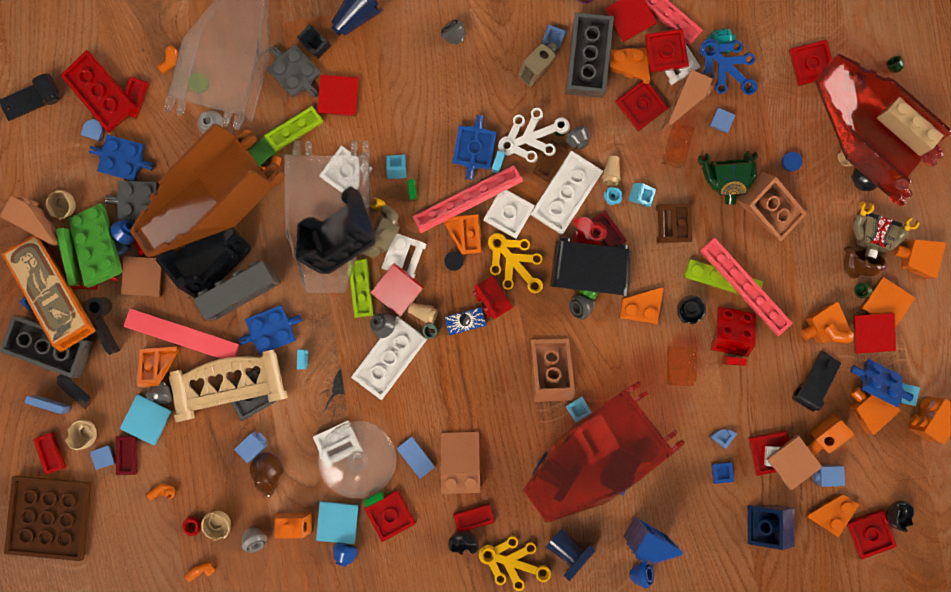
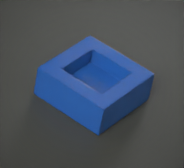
(722, 472)

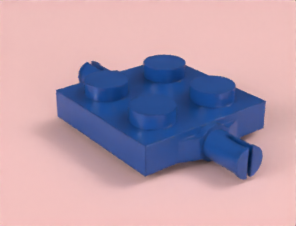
(474, 147)
(121, 158)
(270, 329)
(882, 383)

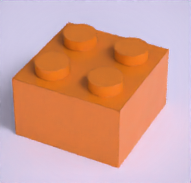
(932, 420)

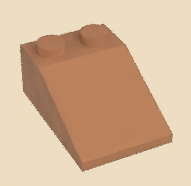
(691, 91)
(772, 206)
(29, 216)
(552, 370)
(460, 462)

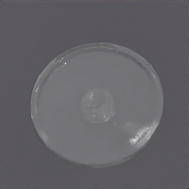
(357, 459)

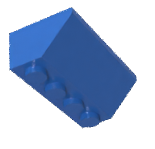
(650, 543)

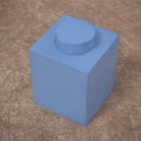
(251, 446)
(830, 475)

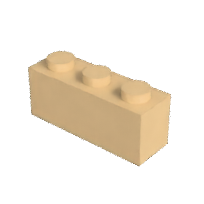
(910, 126)

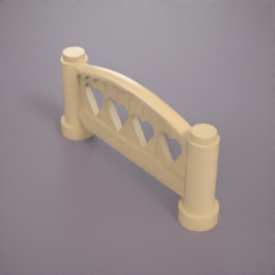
(268, 383)

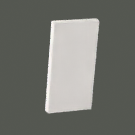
(566, 192)
(389, 359)

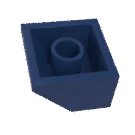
(771, 526)

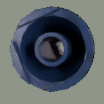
(353, 15)

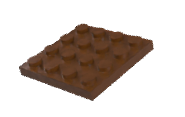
(47, 518)

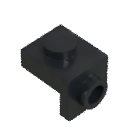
(313, 41)

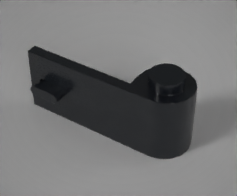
(31, 98)
(96, 309)
(813, 390)

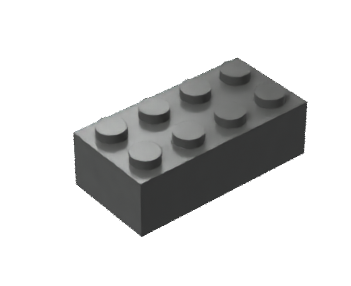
(589, 55)
(237, 290)
(28, 342)

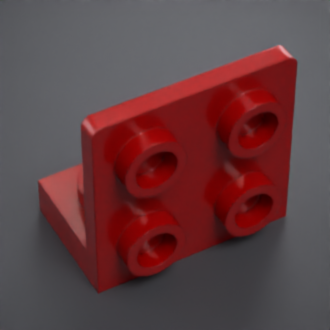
(492, 297)
(734, 332)

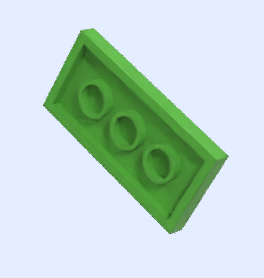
(94, 245)

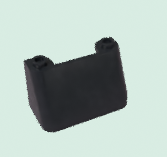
(338, 238)
(204, 261)
(591, 267)

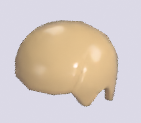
(60, 204)
(81, 435)
(216, 525)

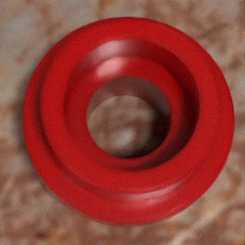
(186, 526)

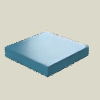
(146, 419)
(337, 522)

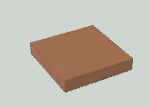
(141, 277)
(794, 462)

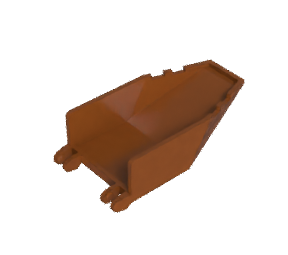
(205, 192)

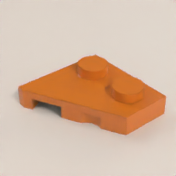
(642, 307)
(154, 365)

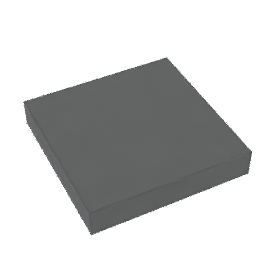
(250, 406)

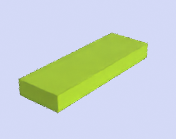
(293, 129)
(361, 289)

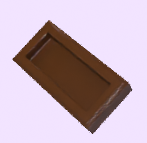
(548, 164)

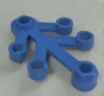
(726, 64)

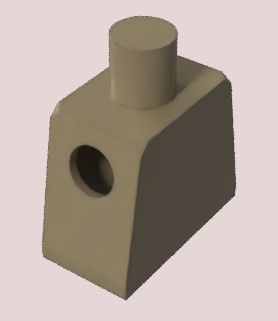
(537, 63)

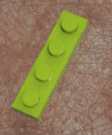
(709, 276)

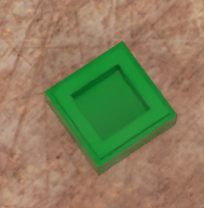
(412, 190)
(374, 498)

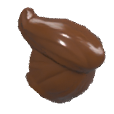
(856, 264)
(265, 473)

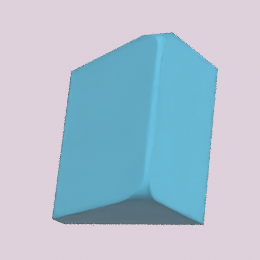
(396, 166)
(642, 194)

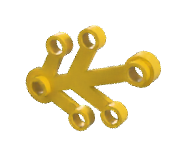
(513, 260)
(511, 562)

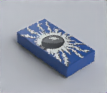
(465, 321)

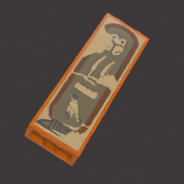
(48, 293)

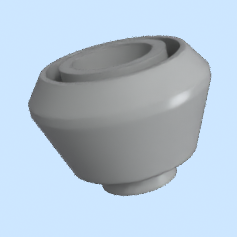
(215, 118)
(253, 540)

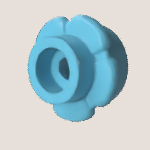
(618, 195)

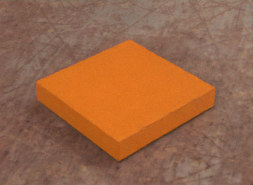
(888, 298)

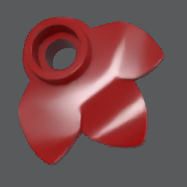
(585, 232)

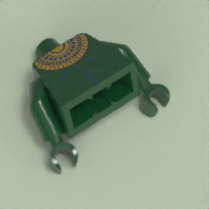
(730, 176)

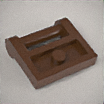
(680, 223)

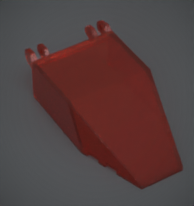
(853, 103)
(599, 458)

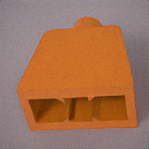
(921, 257)
(817, 321)
(871, 411)
(835, 433)
(292, 525)

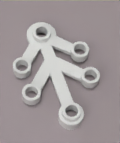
(530, 136)

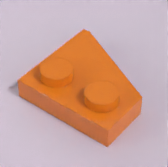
(630, 63)
(466, 233)
(834, 514)

